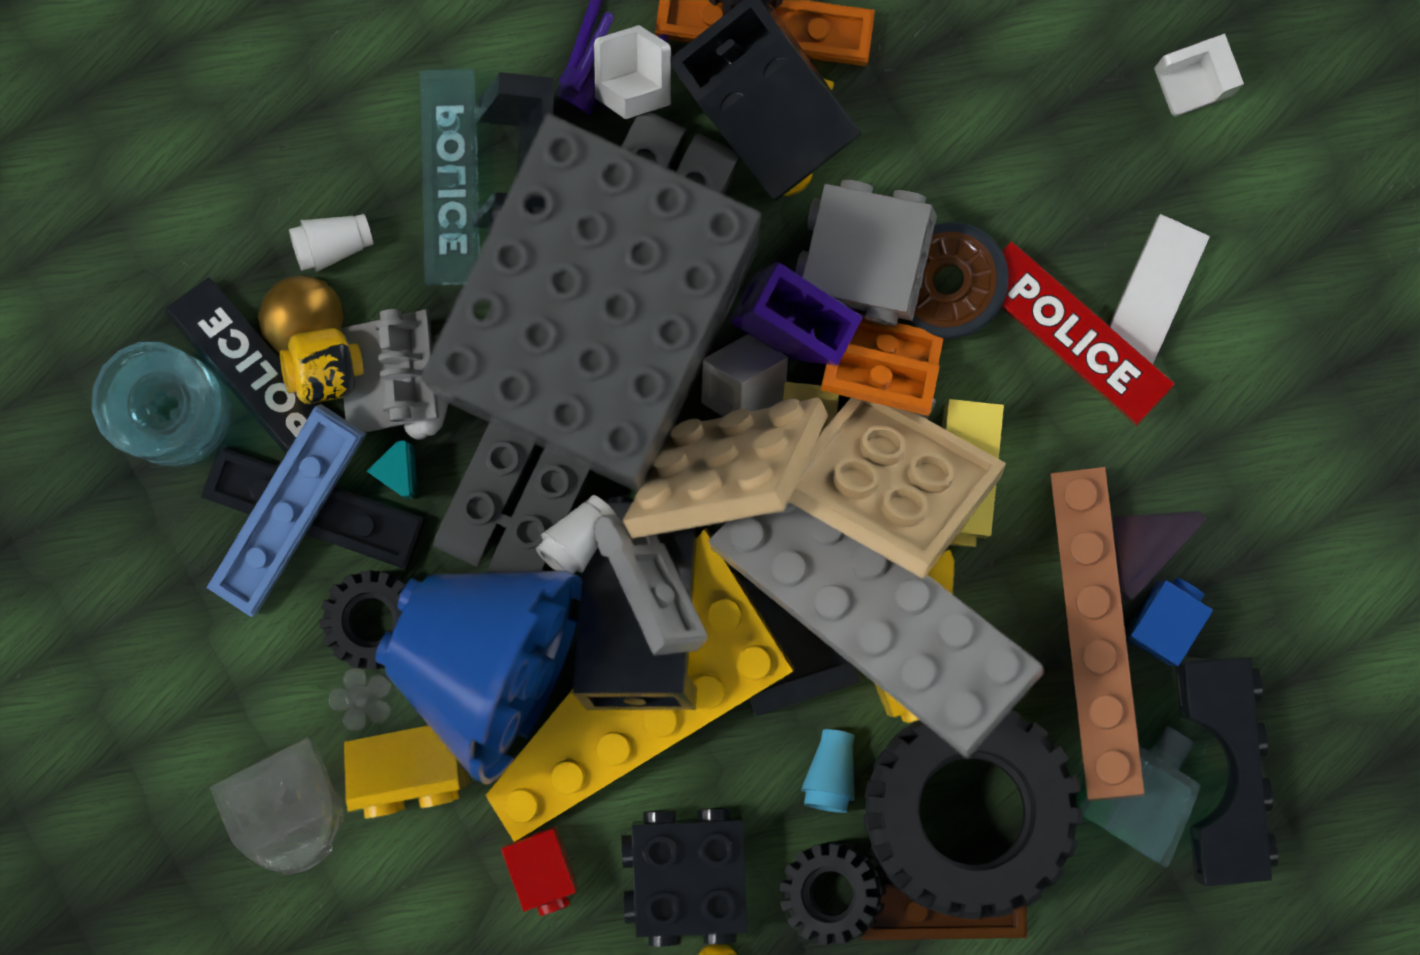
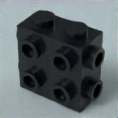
(686, 877)

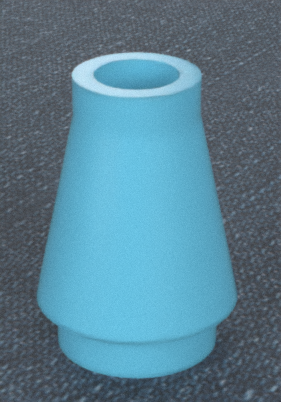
(831, 773)

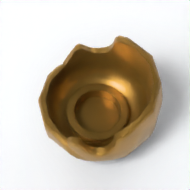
(297, 307)

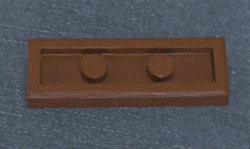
(909, 921)

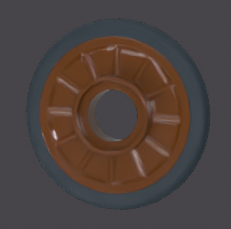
(983, 284)

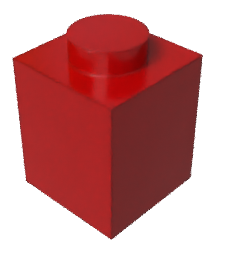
(540, 871)

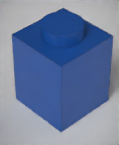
(1169, 621)

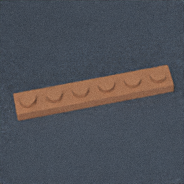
(1097, 635)

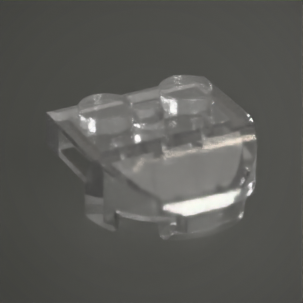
(282, 809)

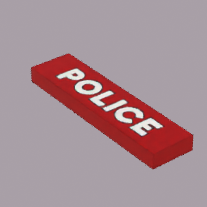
(1081, 339)

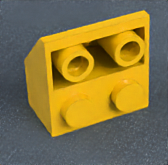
(400, 767)

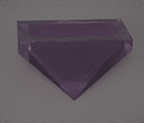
(1147, 544)

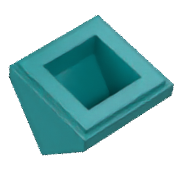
(398, 469)

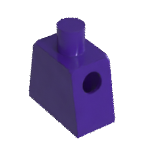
(786, 309)

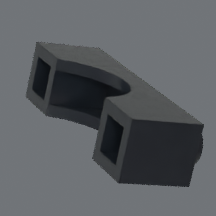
(1234, 838)

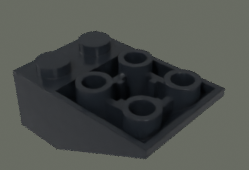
(765, 96)

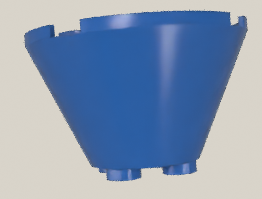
(481, 657)

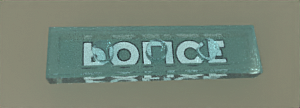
(449, 175)

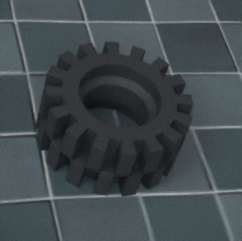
(339, 611)
(800, 898)

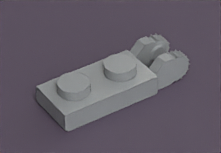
(651, 587)

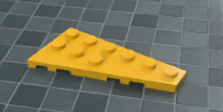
(589, 749)

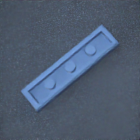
(286, 510)

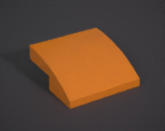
(888, 367)

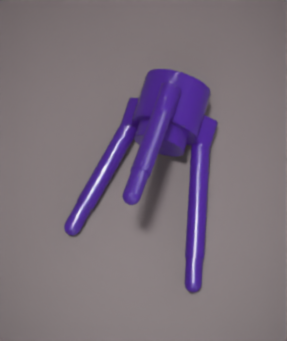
(578, 78)

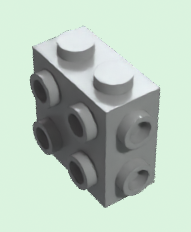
(869, 249)

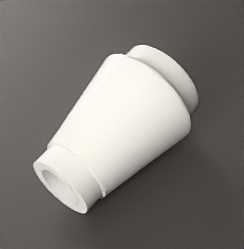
(329, 240)
(572, 540)

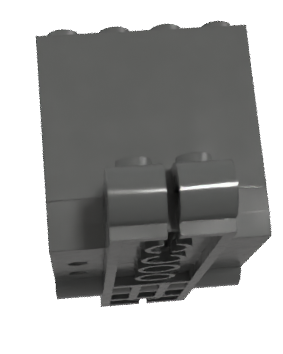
(588, 325)

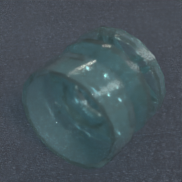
(136, 389)

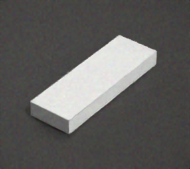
(1158, 285)

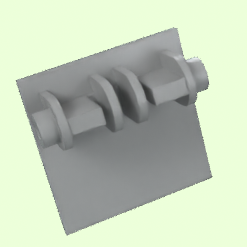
(393, 362)

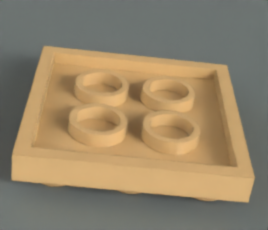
(727, 467)
(894, 482)

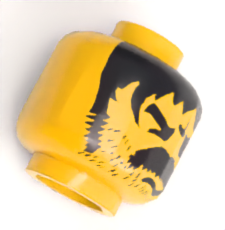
(320, 365)

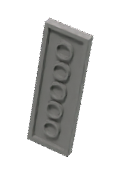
(884, 621)

